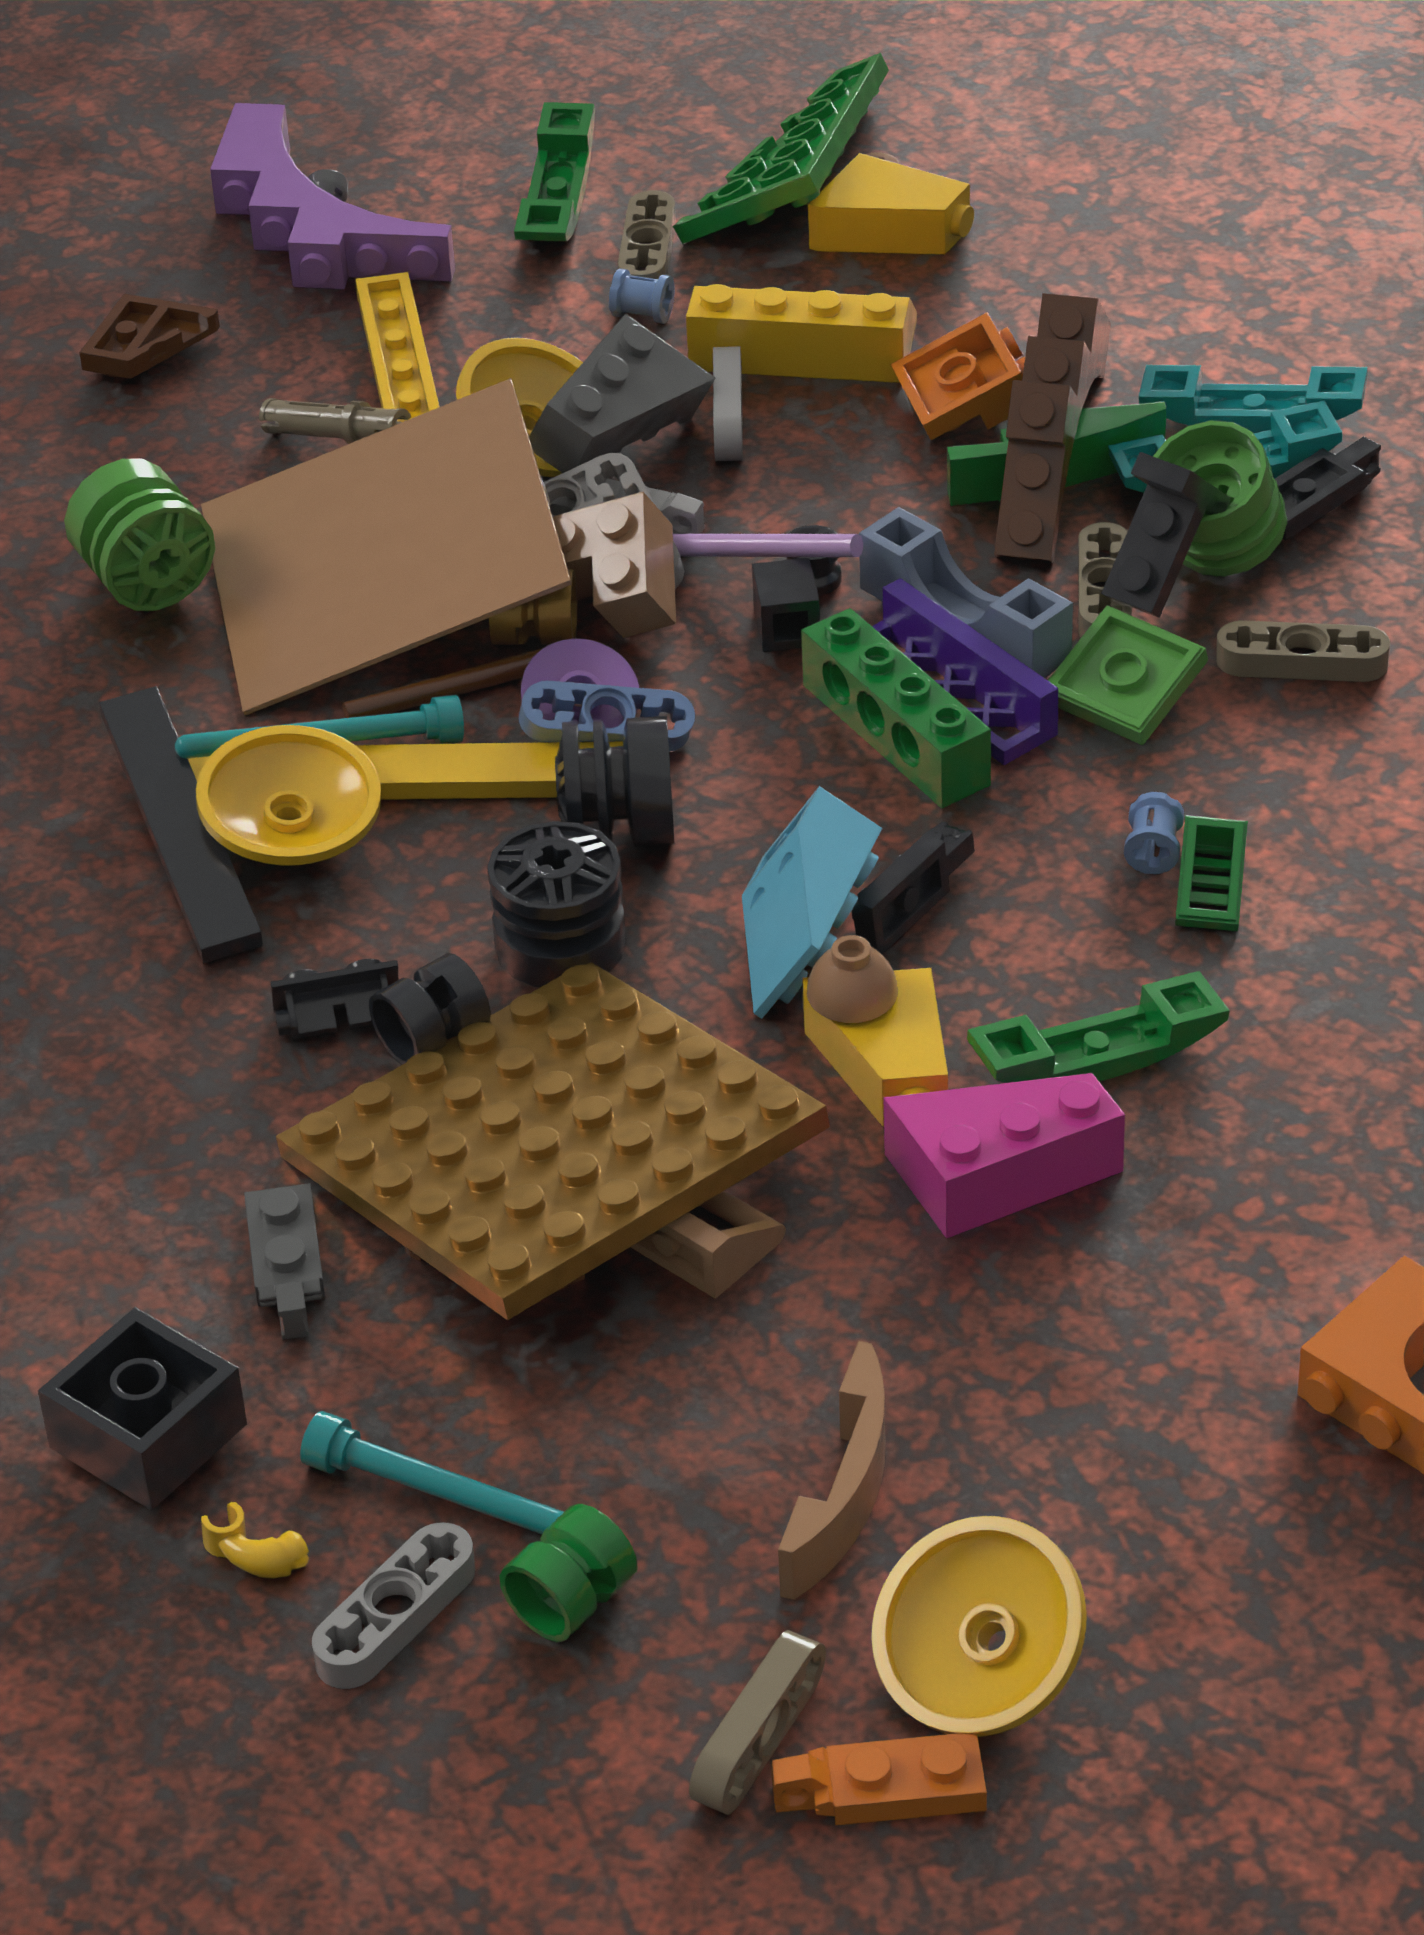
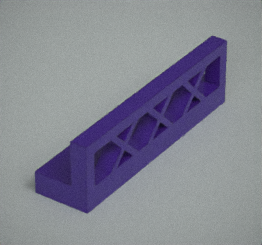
(972, 669)

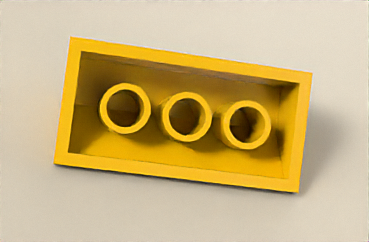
(802, 331)

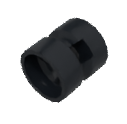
(429, 1009)

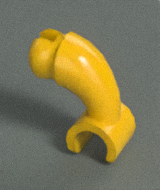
(262, 1557)

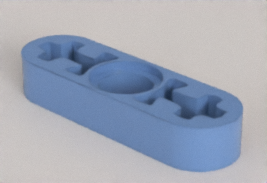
(625, 699)

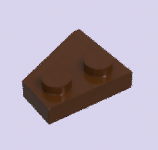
(145, 333)

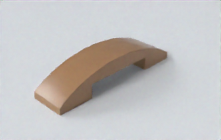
(826, 1530)

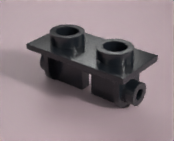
(307, 999)

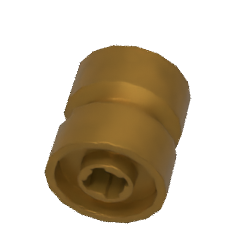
(547, 618)

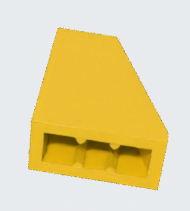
(889, 210)
(888, 1054)

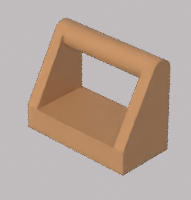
(710, 1256)

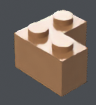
(623, 561)

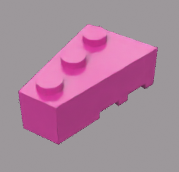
(1002, 1146)

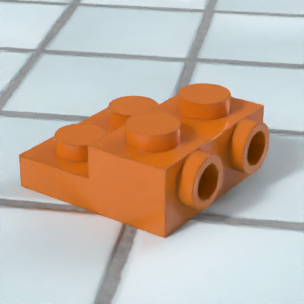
(962, 376)

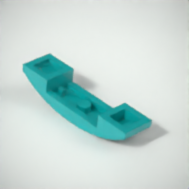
(1249, 404)
(1292, 438)

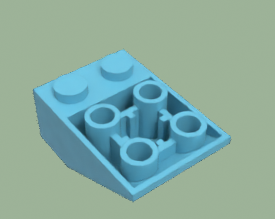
(802, 893)

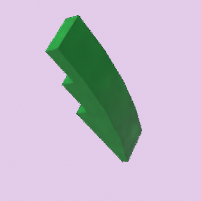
(978, 470)

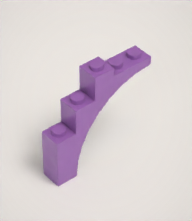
(322, 233)

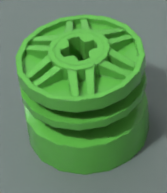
(1239, 467)
(139, 534)

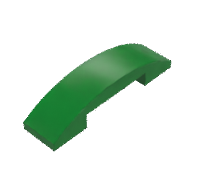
(558, 173)
(1167, 1020)

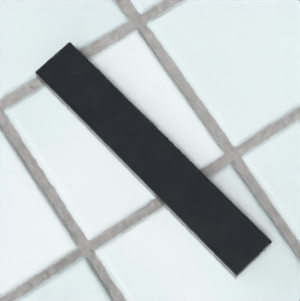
(166, 796)

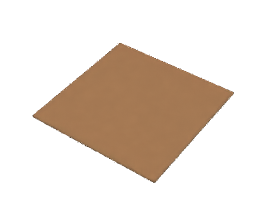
(383, 546)

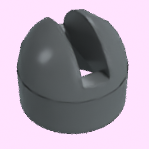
(331, 182)

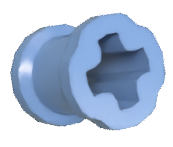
(641, 296)
(1141, 842)

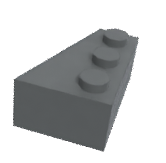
(619, 396)

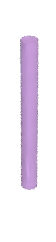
(768, 545)

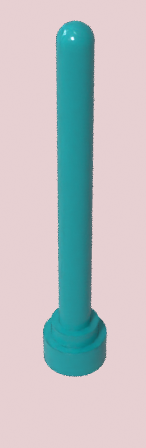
(437, 721)
(334, 1445)

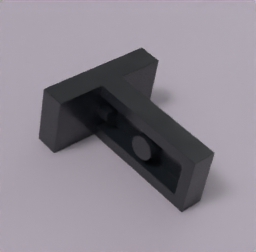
(1160, 533)

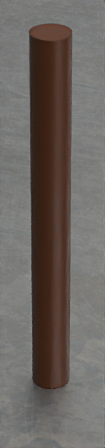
(445, 685)

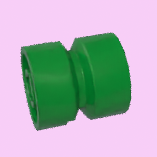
(568, 1572)

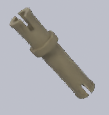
(328, 420)

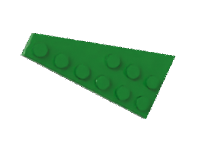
(798, 161)

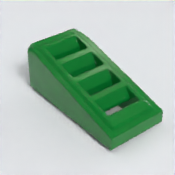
(1212, 837)

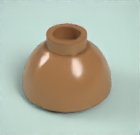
(852, 982)

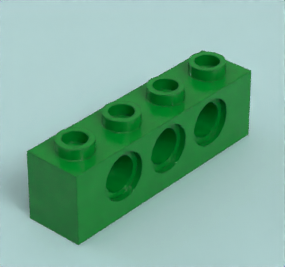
(896, 708)

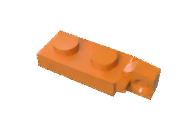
(884, 1779)

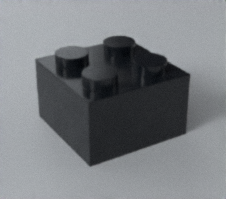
(143, 1407)

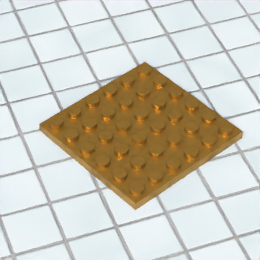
(551, 1137)

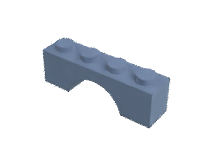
(1024, 622)

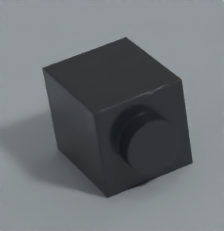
(784, 602)

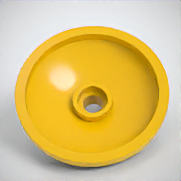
(536, 372)
(288, 795)
(948, 1604)

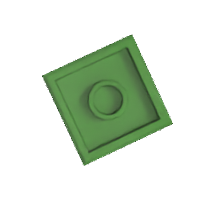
(1126, 674)

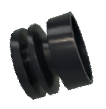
(618, 781)
(556, 901)

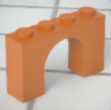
(1364, 1364)

